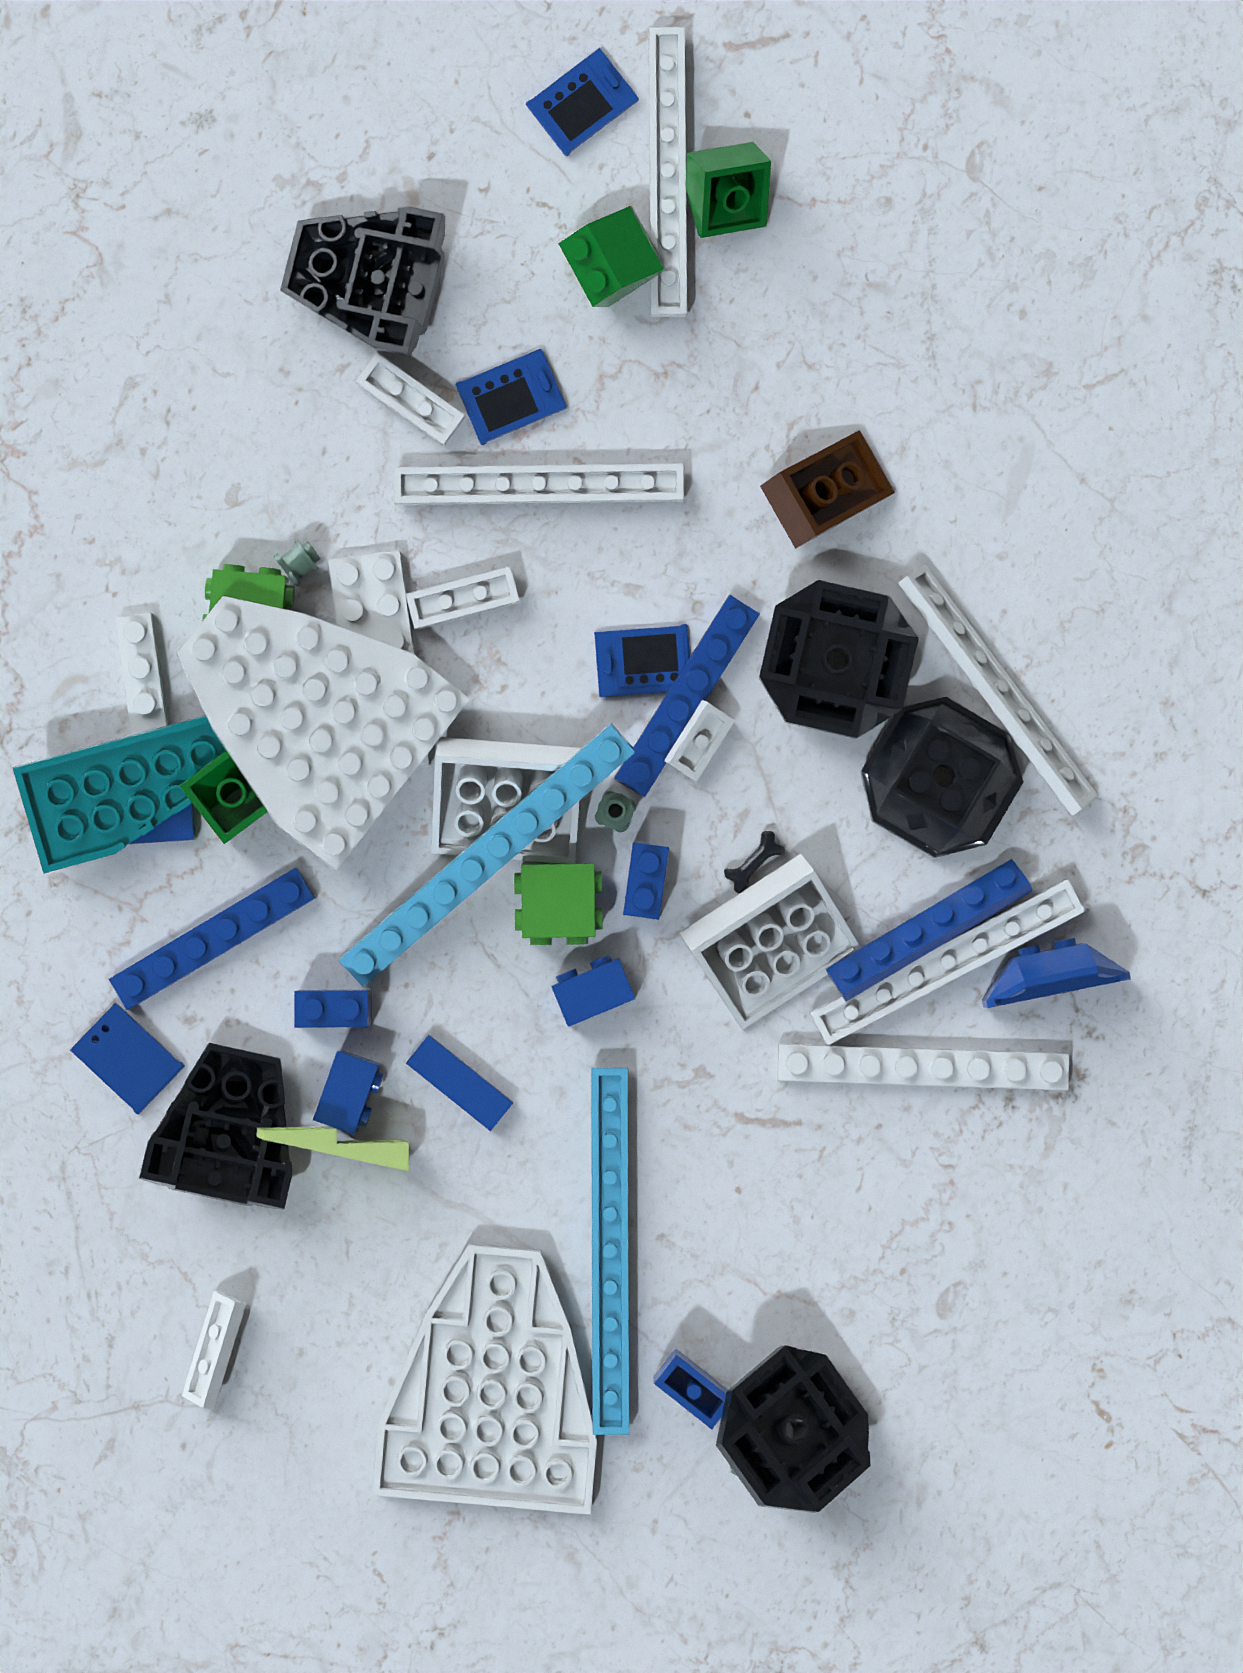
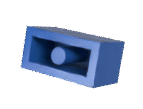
(646, 881)
(592, 991)
(332, 1008)
(348, 1091)
(691, 1388)

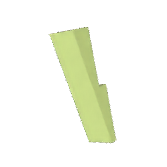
(324, 1139)

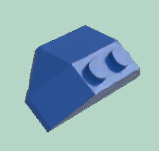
(1052, 972)

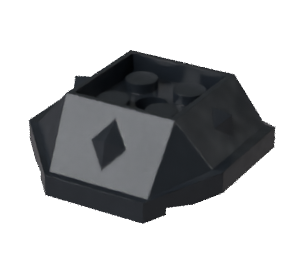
(876, 649)
(902, 783)
(827, 1436)

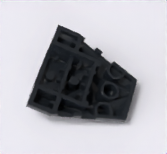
(370, 273)
(210, 1132)

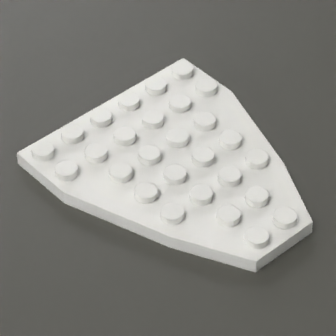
(316, 717)
(491, 1395)

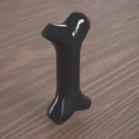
(766, 849)

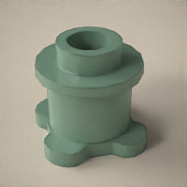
(298, 561)
(620, 823)

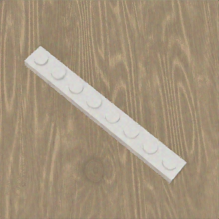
(668, 169)
(538, 484)
(998, 689)
(950, 961)
(923, 1067)

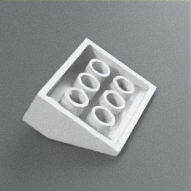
(483, 782)
(770, 941)

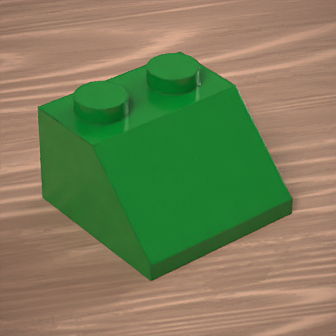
(728, 188)
(612, 257)
(224, 797)

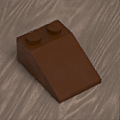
(827, 489)

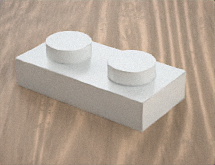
(699, 740)

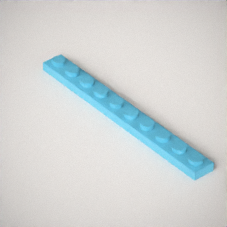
(487, 854)
(610, 1251)

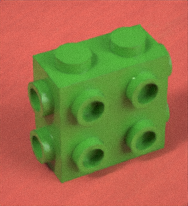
(264, 588)
(558, 902)

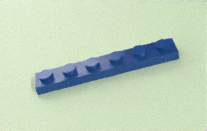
(688, 690)
(929, 930)
(211, 938)

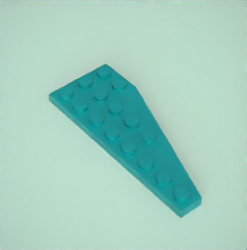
(111, 792)

